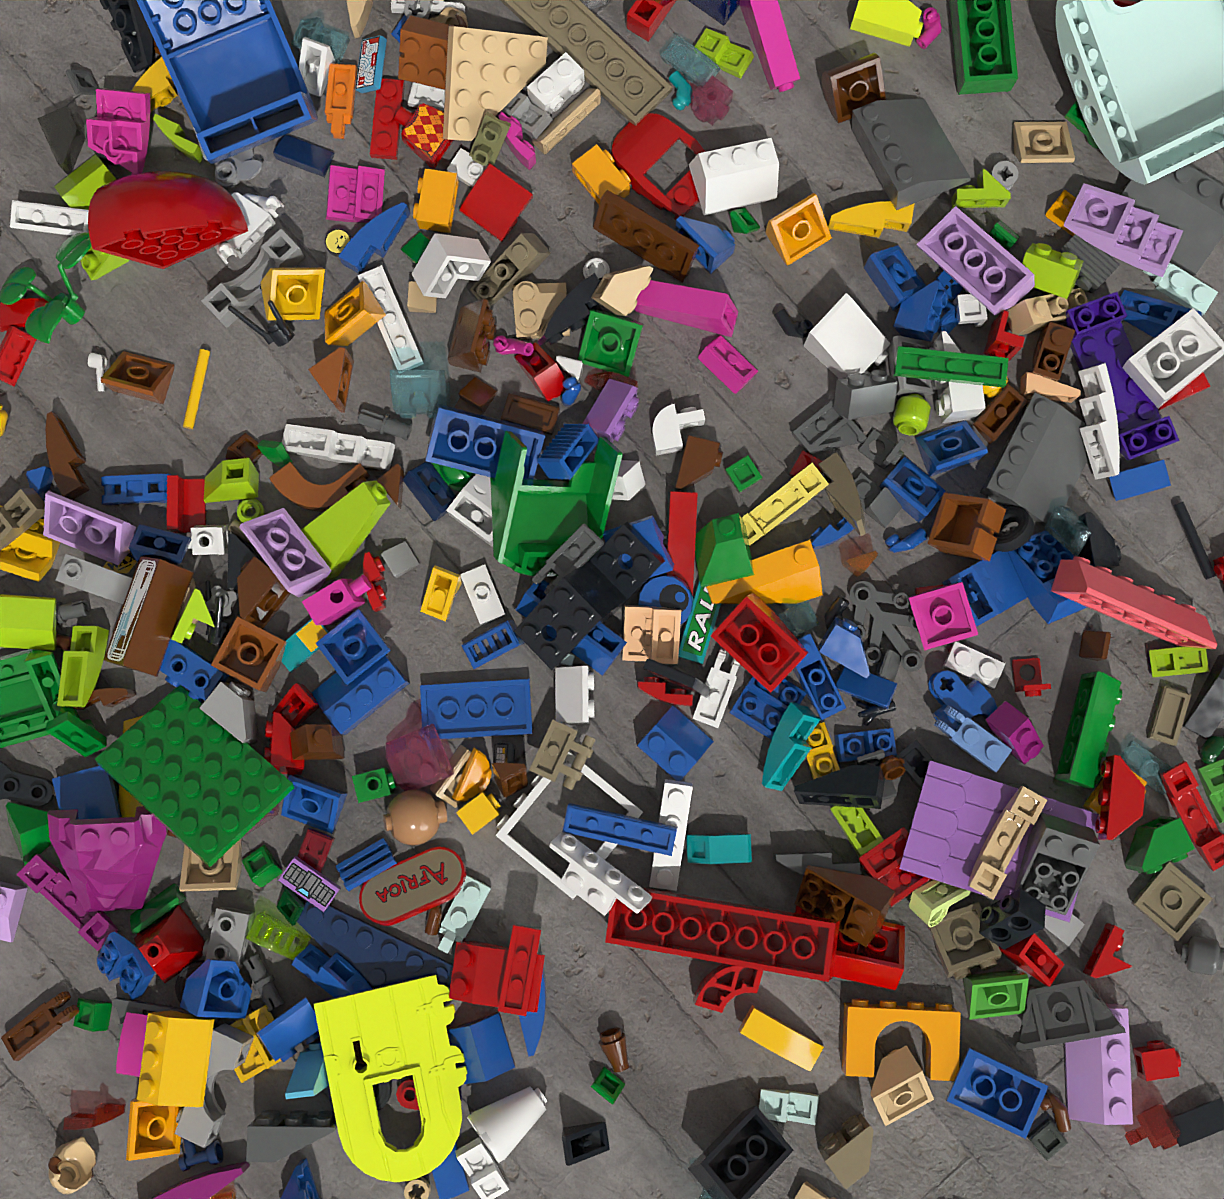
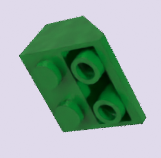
(1158, 843)

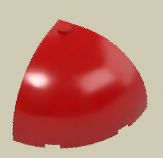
(162, 217)

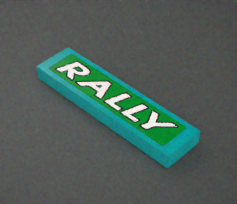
(699, 627)

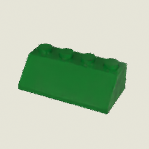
(1088, 729)

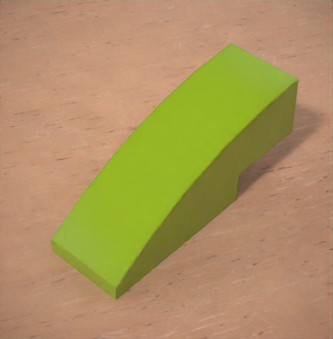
(82, 665)

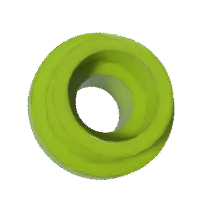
(245, 505)

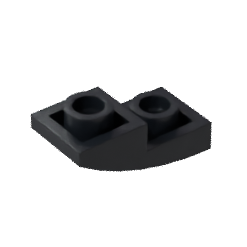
(1200, 1121)

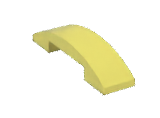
(784, 503)

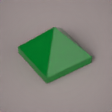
(743, 221)
(608, 1085)

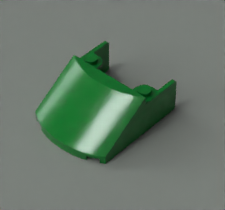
(540, 515)

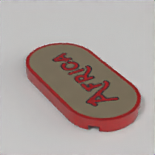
(413, 886)

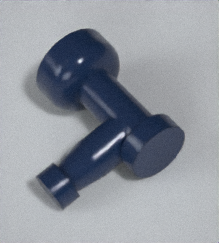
(212, 1154)

